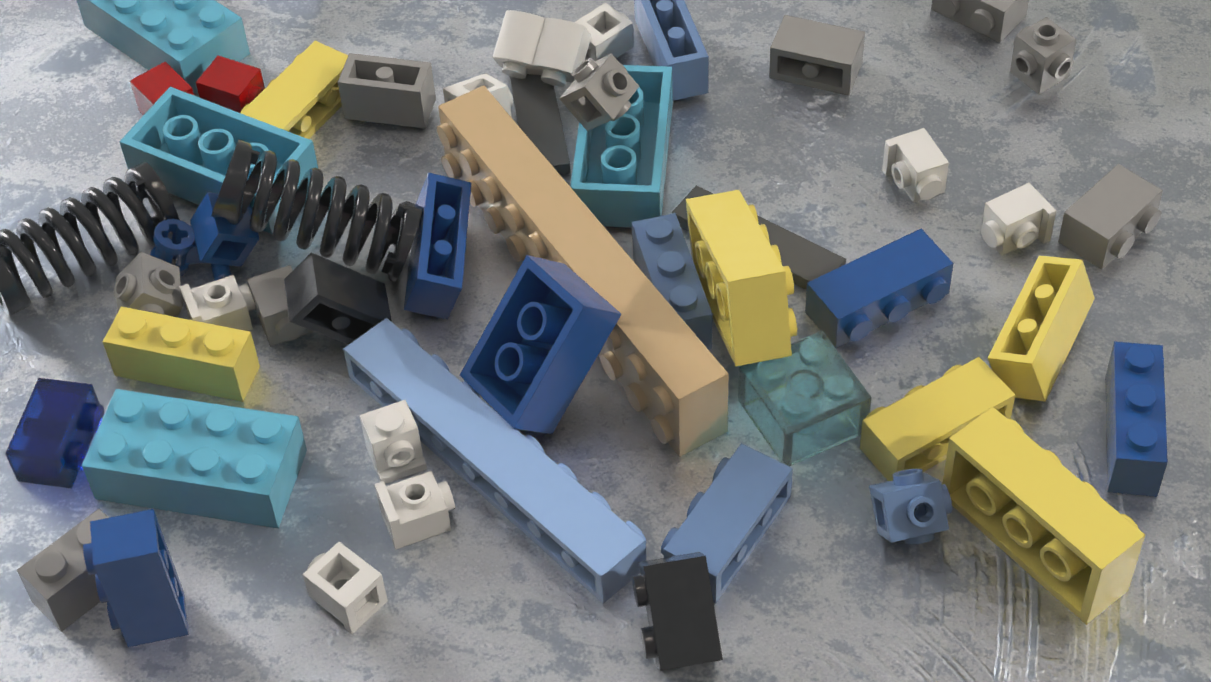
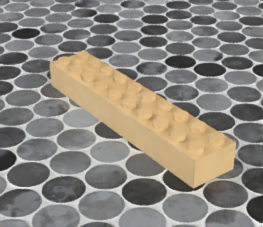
(540, 216)

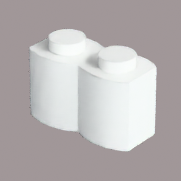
(541, 47)

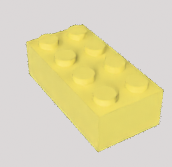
(741, 277)
(1041, 514)

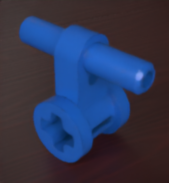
(181, 247)

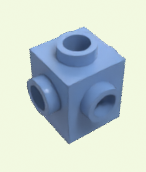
(910, 507)

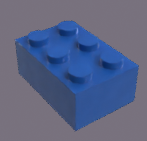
(539, 345)

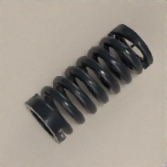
(138, 184)
(390, 228)

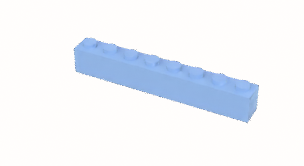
(499, 461)

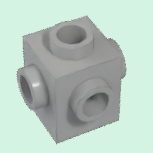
(1042, 55)
(599, 92)
(149, 286)

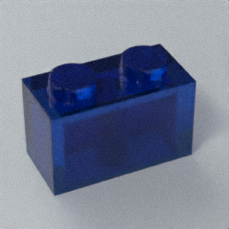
(54, 433)

